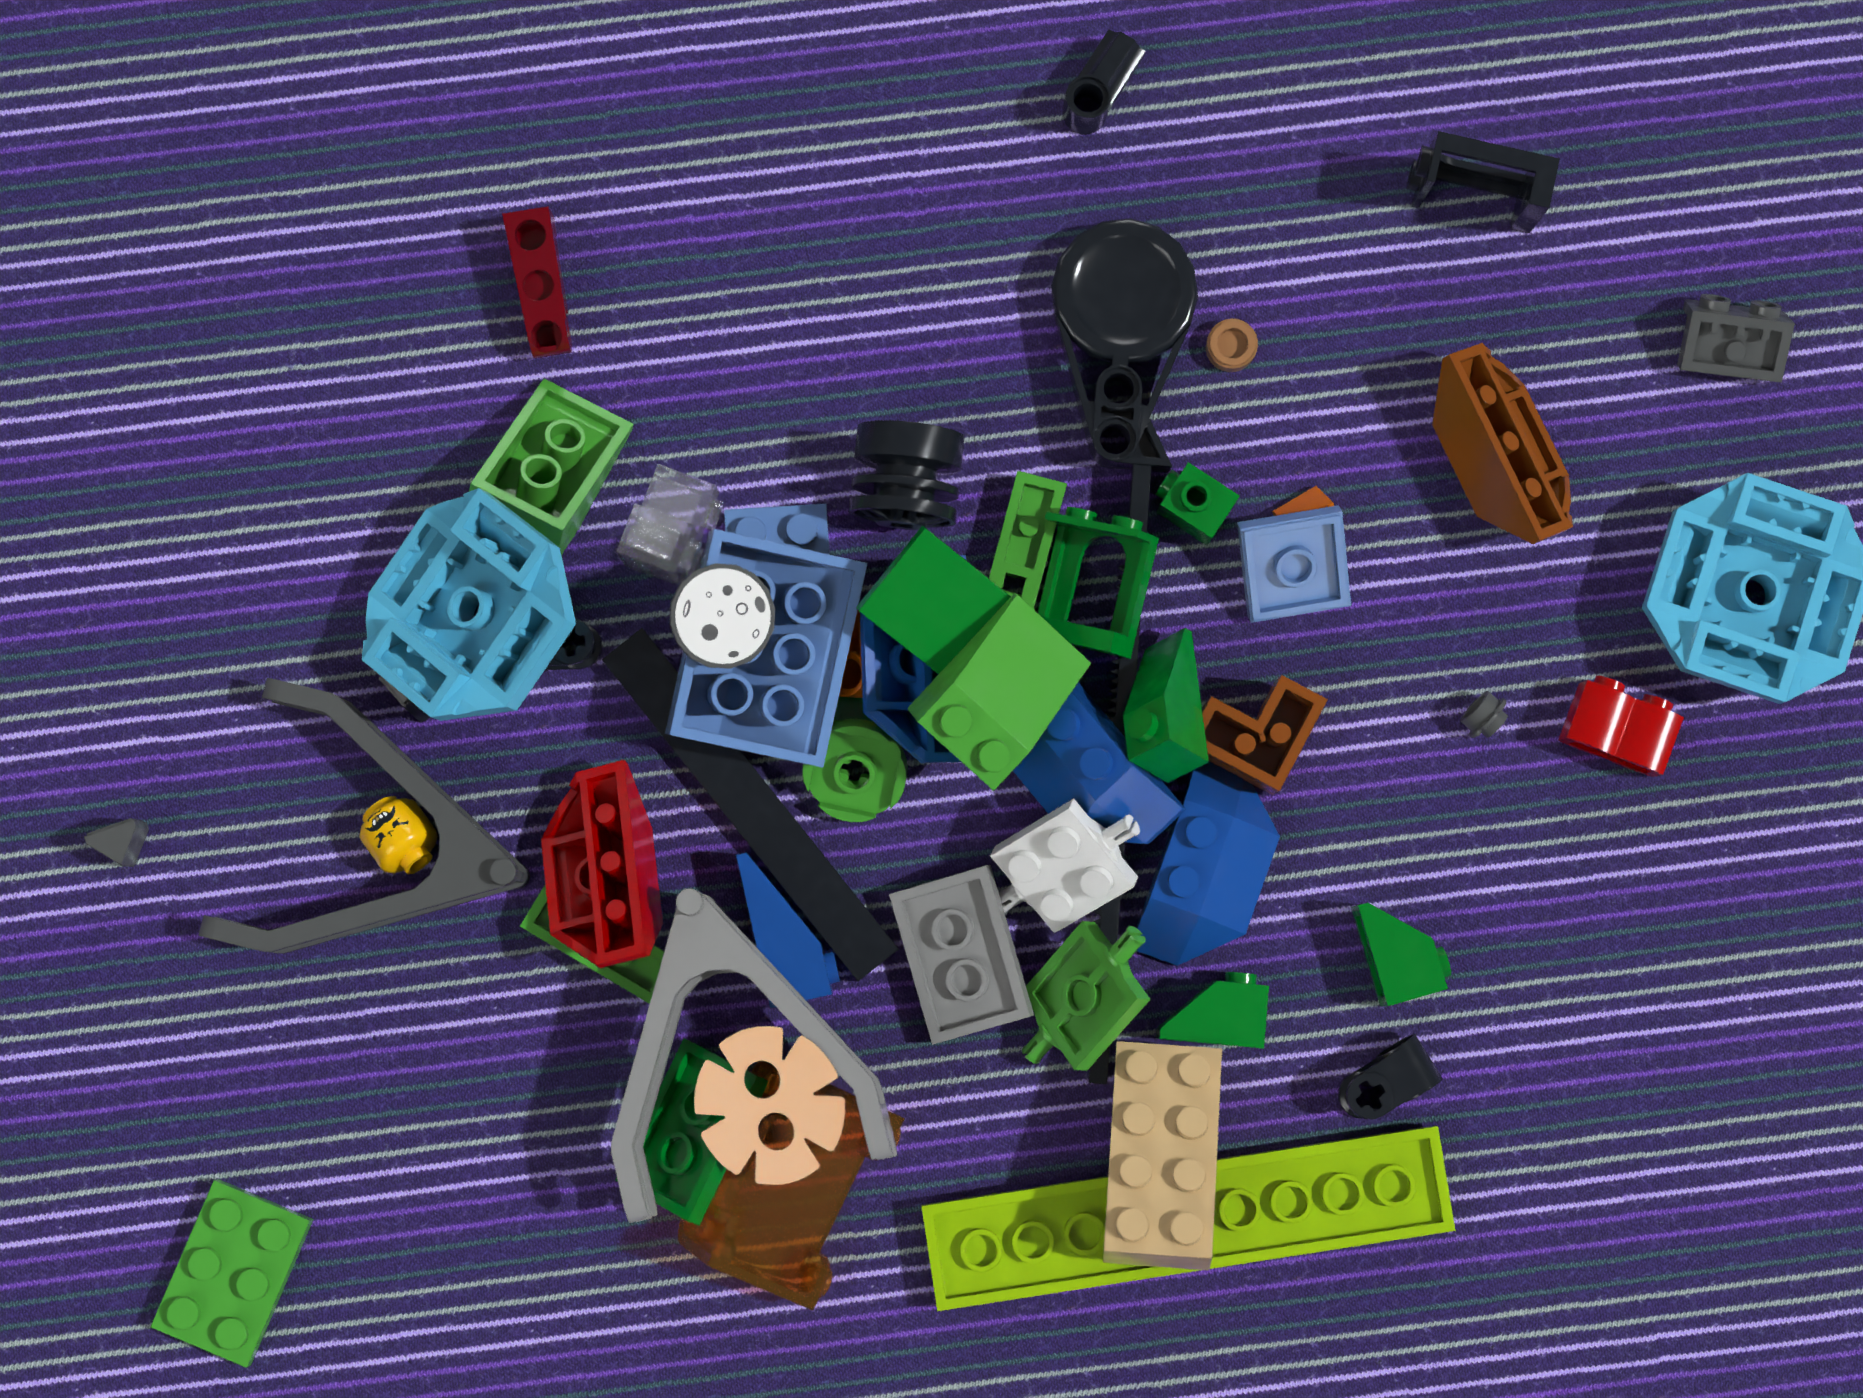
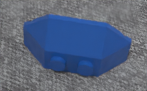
(889, 686)
(1088, 761)
(1208, 868)

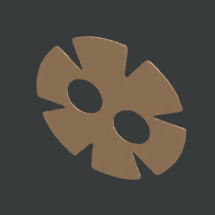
(800, 1075)

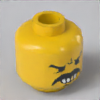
(398, 835)

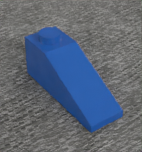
(785, 937)

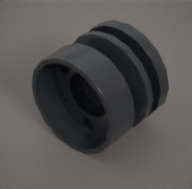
(907, 464)

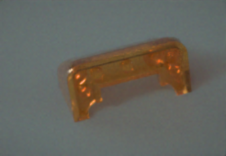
(778, 1231)

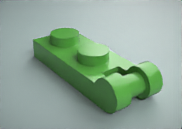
(1027, 533)

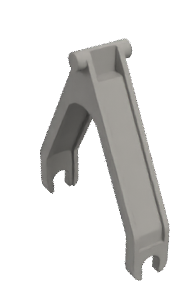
(698, 947)

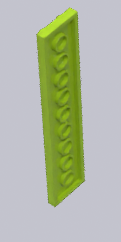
(1263, 1211)

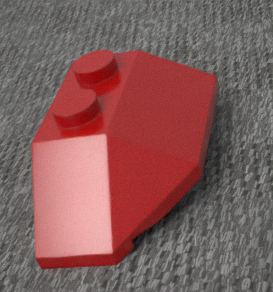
(602, 869)

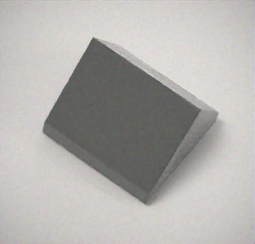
(120, 840)

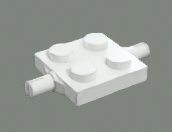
(1065, 865)

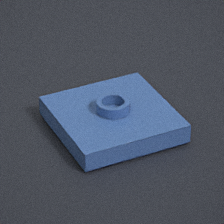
(1294, 563)

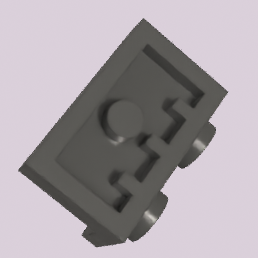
(1735, 338)

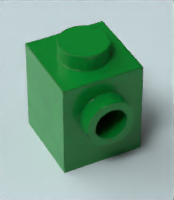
(1195, 502)

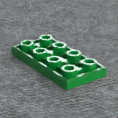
(932, 600)

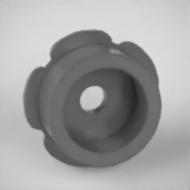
(1484, 715)

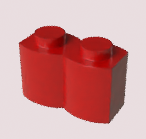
(1621, 727)

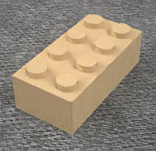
(1163, 1156)

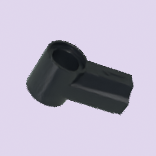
(1102, 81)

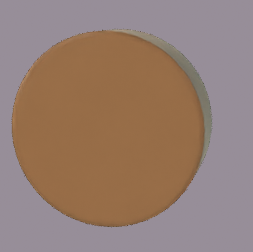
(1231, 345)

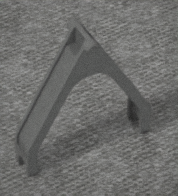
(468, 862)

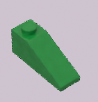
(1165, 710)

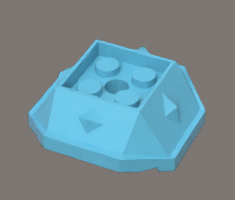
(1800, 555)
(426, 599)

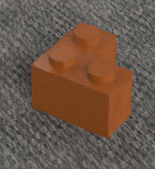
(1266, 746)

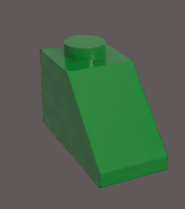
(1399, 957)
(1222, 1014)

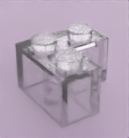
(669, 526)

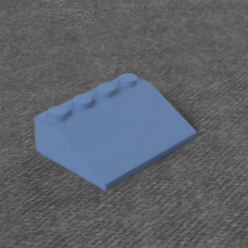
(790, 691)

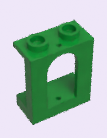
(1074, 534)

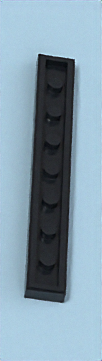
(757, 815)

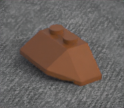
(1500, 447)

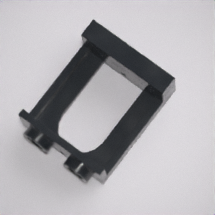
(1531, 190)

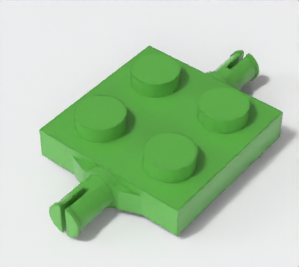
(1085, 995)

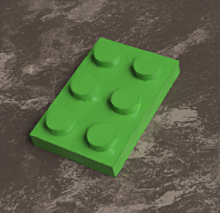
(232, 1273)

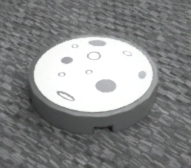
(722, 616)

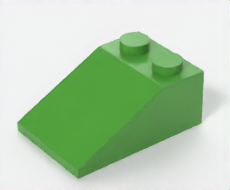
(554, 461)
(1000, 691)

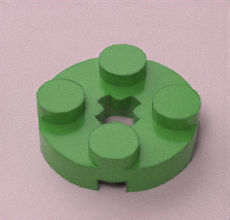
(873, 792)

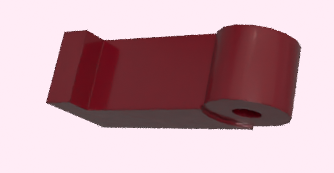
(539, 280)

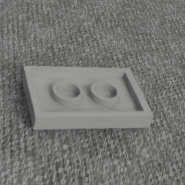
(961, 954)

